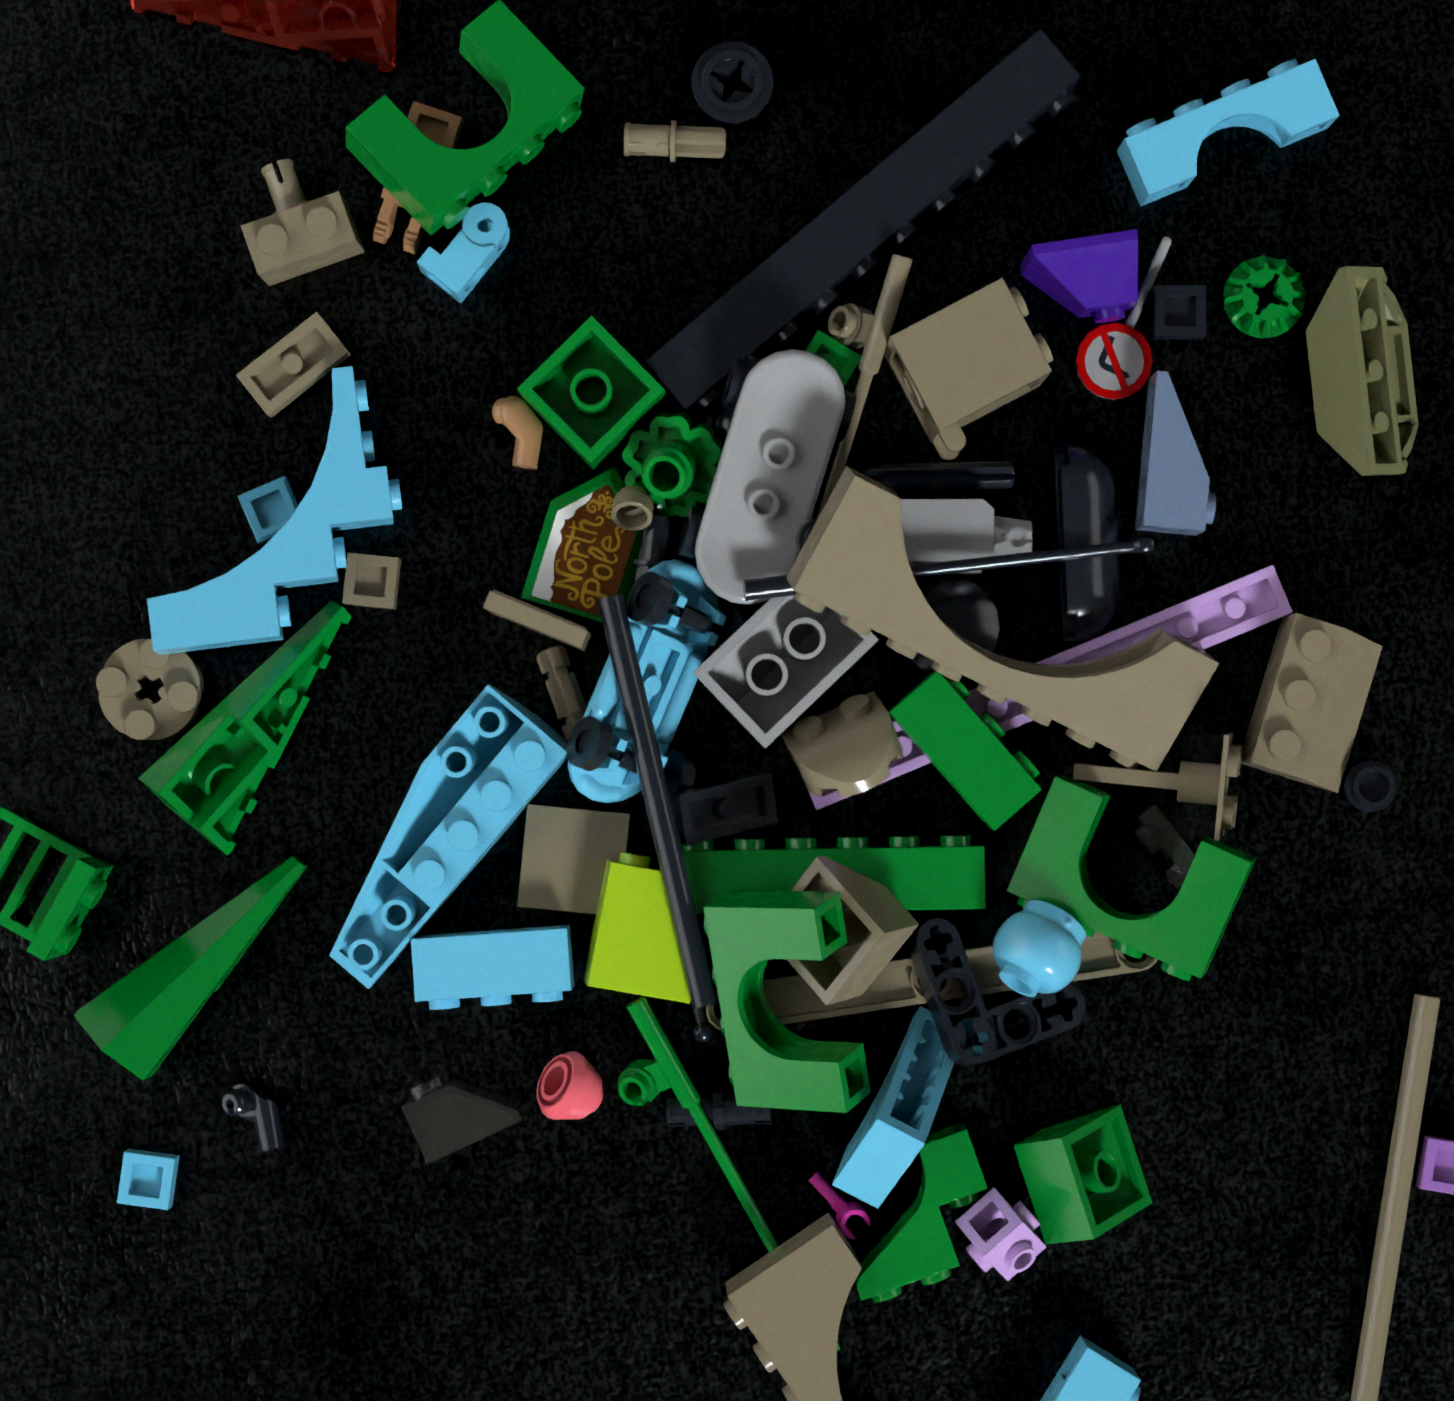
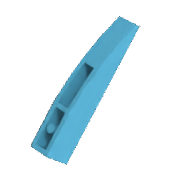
(446, 825)

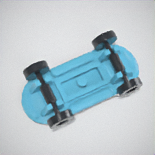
(672, 628)

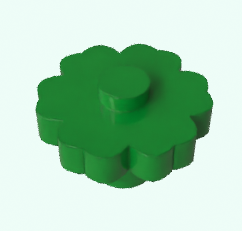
(673, 462)

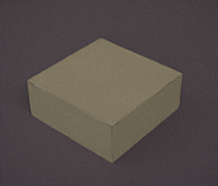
(371, 581)

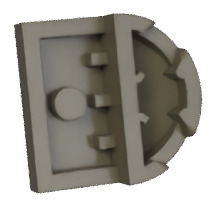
(845, 746)

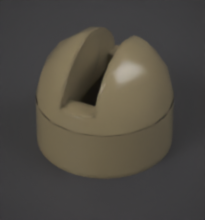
(632, 508)

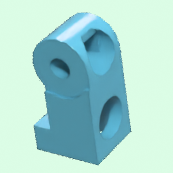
(470, 252)

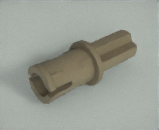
(674, 141)

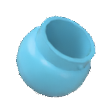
(1038, 949)

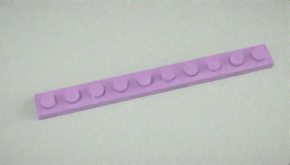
(1199, 621)

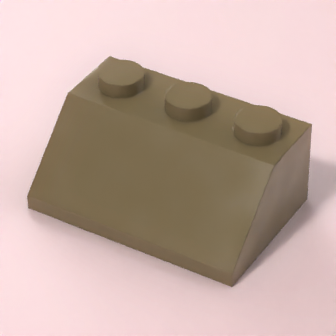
(1310, 702)

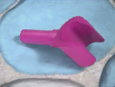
(839, 1204)

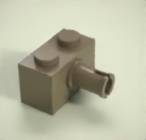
(300, 232)

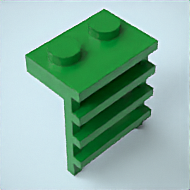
(68, 900)

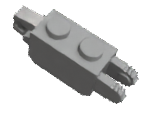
(960, 530)

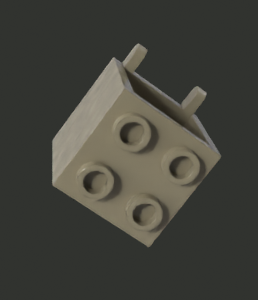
(968, 362)

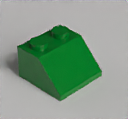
(1083, 1176)

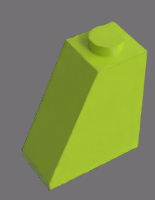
(634, 934)

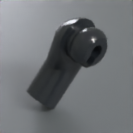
(259, 1109)

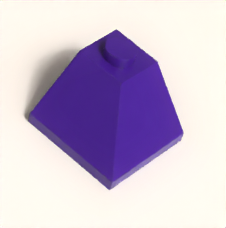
(1088, 273)

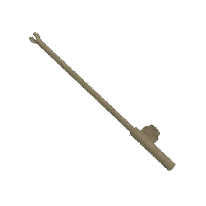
(860, 328)

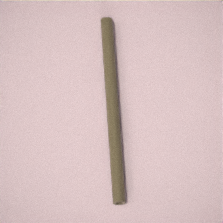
(1395, 1198)

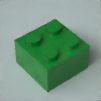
(592, 392)

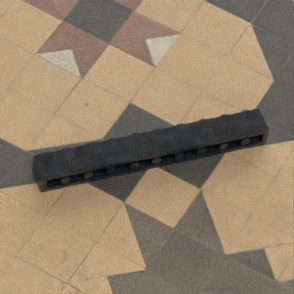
(865, 221)

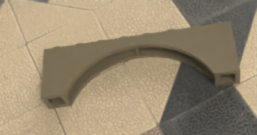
(1122, 701)
(796, 1306)

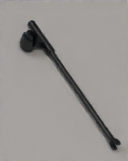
(779, 586)

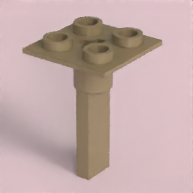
(1194, 782)

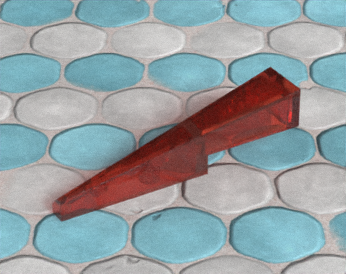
(340, 27)

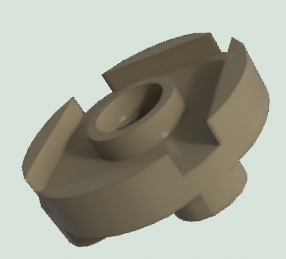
(142, 719)

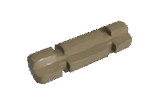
(562, 687)

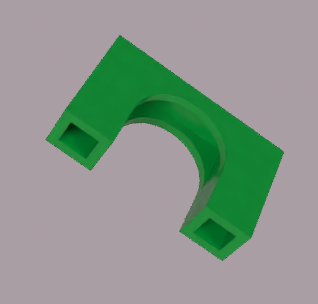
(441, 181)
(1057, 872)
(765, 1058)

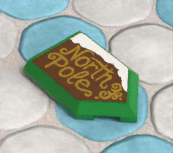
(583, 551)

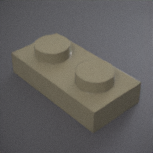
(293, 365)

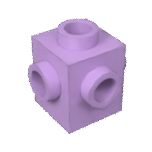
(1001, 1234)

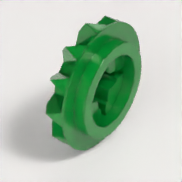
(1241, 302)

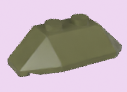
(1363, 373)

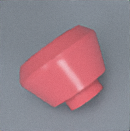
(569, 1088)

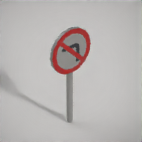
(1115, 356)

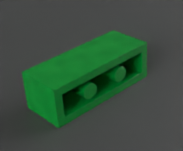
(966, 749)

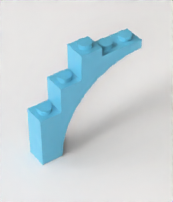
(245, 601)

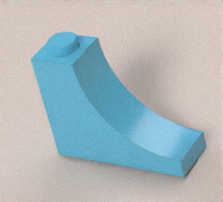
(898, 1116)

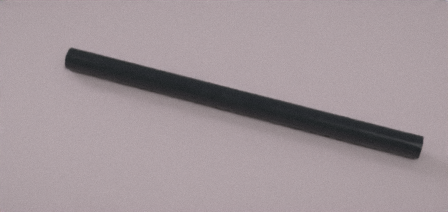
(657, 800)

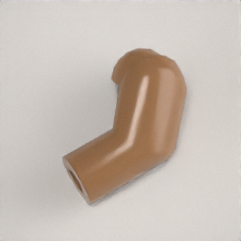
(524, 425)

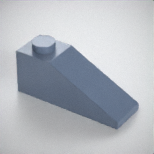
(1172, 473)

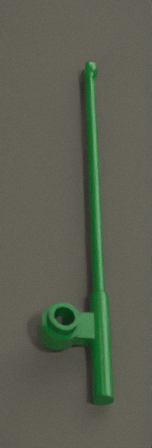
(648, 1078)

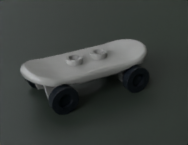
(769, 469)

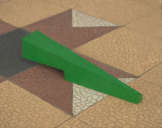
(222, 759)
(156, 1002)

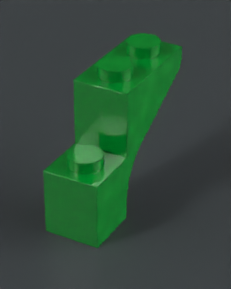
(919, 1241)

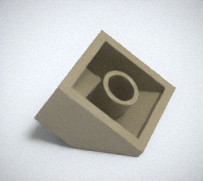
(874, 931)

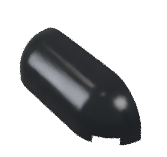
(1084, 518)

